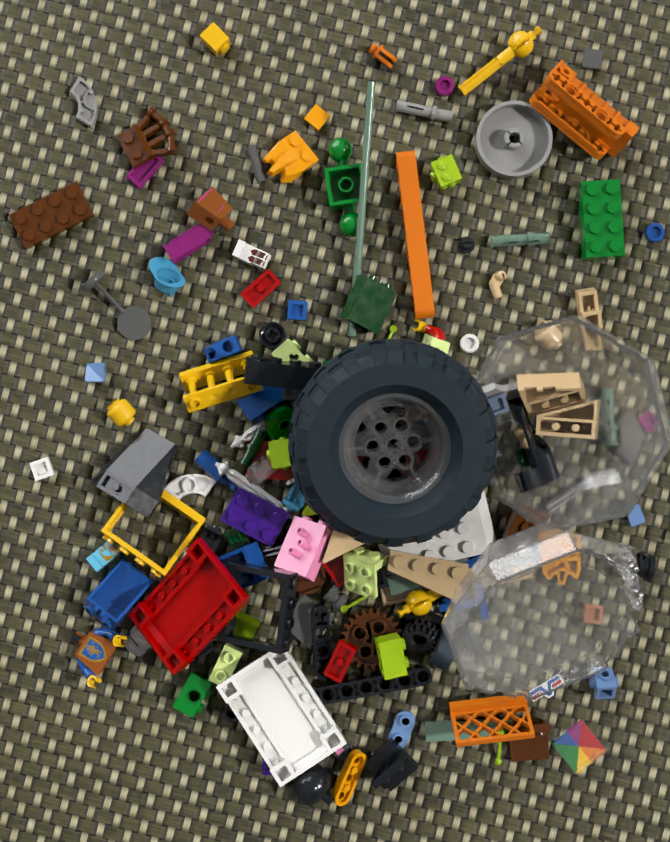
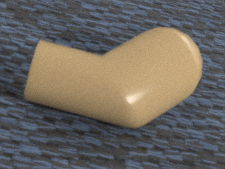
(495, 283)

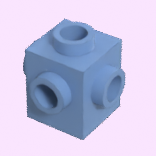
(604, 684)

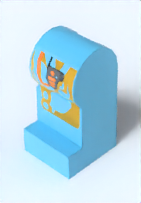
(103, 556)

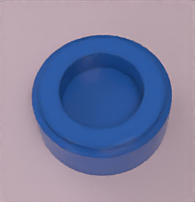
(654, 232)

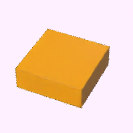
(317, 117)

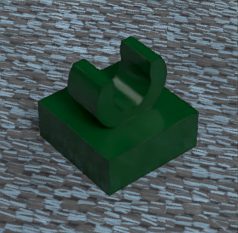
(236, 538)

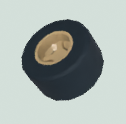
(441, 655)

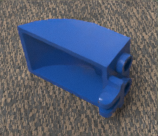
(117, 594)

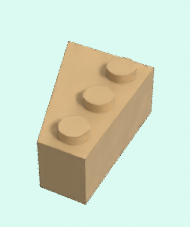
(550, 391)

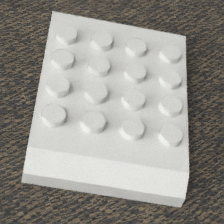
(462, 541)
(282, 715)

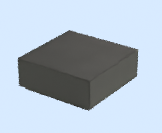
(592, 59)

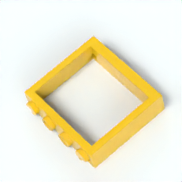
(141, 559)

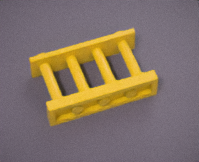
(210, 374)

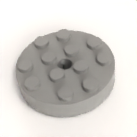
(514, 159)

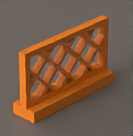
(488, 708)

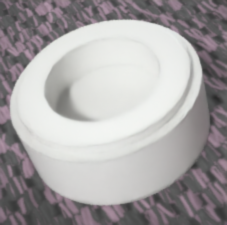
(469, 343)

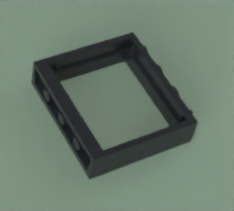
(287, 607)

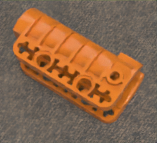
(582, 113)

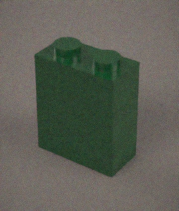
(368, 303)

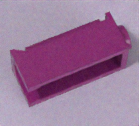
(188, 243)

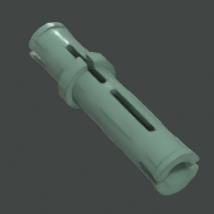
(520, 239)

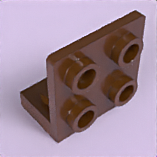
(532, 748)

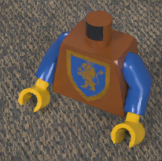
(96, 651)

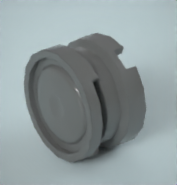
(136, 642)

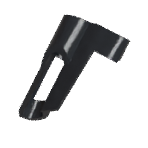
(539, 453)

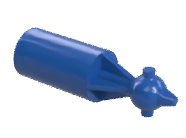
(207, 463)

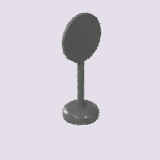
(133, 321)

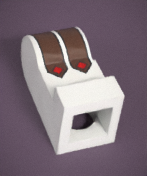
(251, 255)

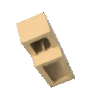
(588, 305)

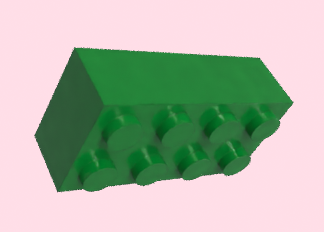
(601, 220)

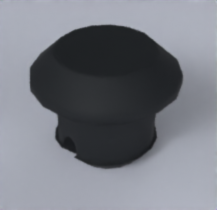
(466, 245)

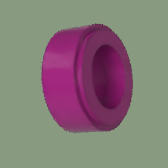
(444, 86)

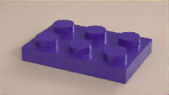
(255, 516)

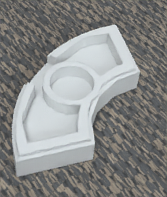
(190, 484)

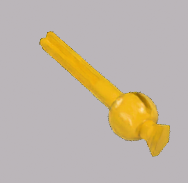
(519, 45)
(419, 602)

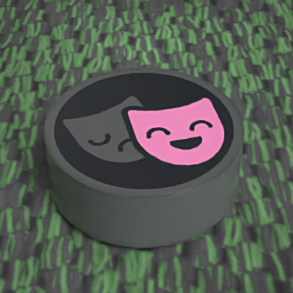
(343, 752)

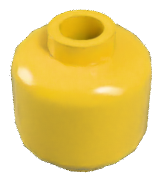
(121, 412)

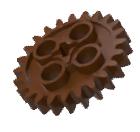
(359, 642)

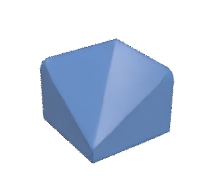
(95, 373)
(636, 516)

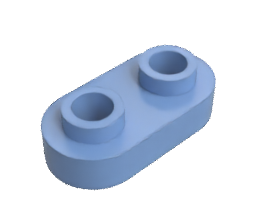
(401, 729)

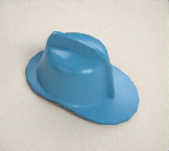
(166, 275)

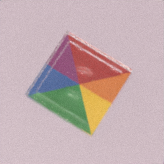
(579, 746)

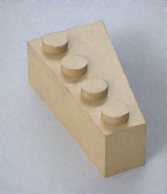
(431, 572)

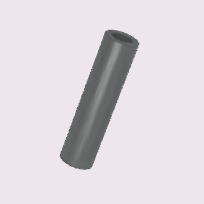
(256, 164)

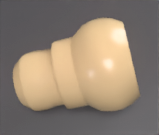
(519, 433)

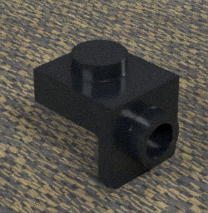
(213, 536)

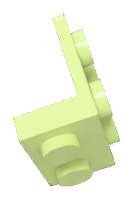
(361, 571)

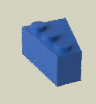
(261, 402)

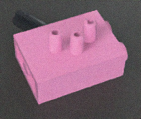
(302, 547)

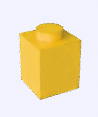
(215, 39)

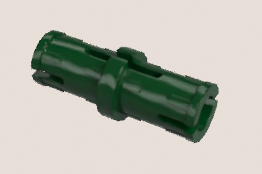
(253, 447)

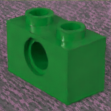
(185, 703)

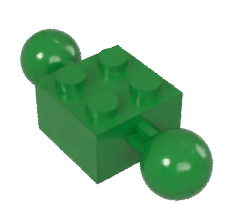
(343, 185)

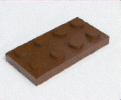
(51, 215)

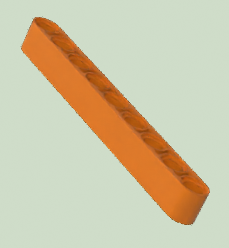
(415, 234)

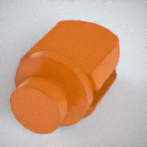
(376, 51)

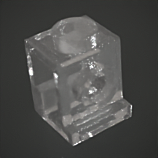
(260, 471)

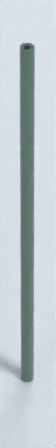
(363, 188)

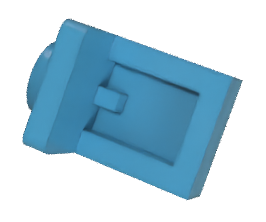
(294, 500)

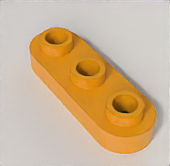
(348, 777)

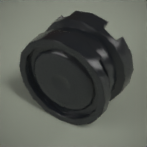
(272, 335)
(646, 566)

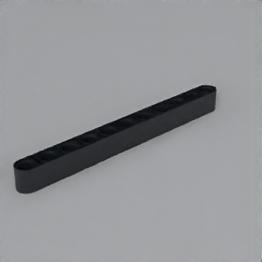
(357, 692)

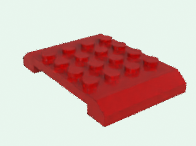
(189, 607)

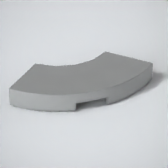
(86, 101)
(510, 390)

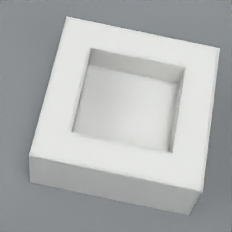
(42, 468)

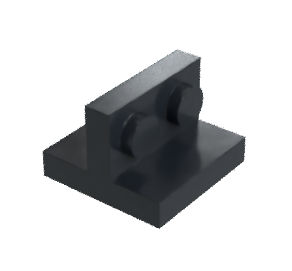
(390, 765)

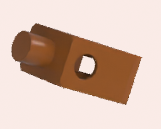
(211, 211)

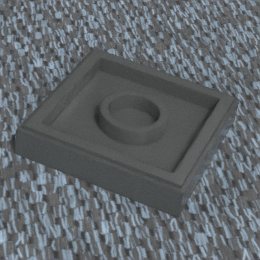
(302, 619)

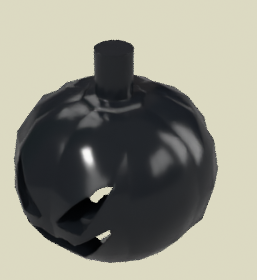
(312, 786)

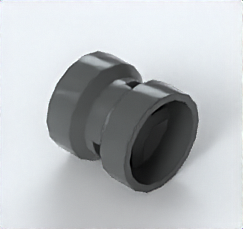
(335, 597)

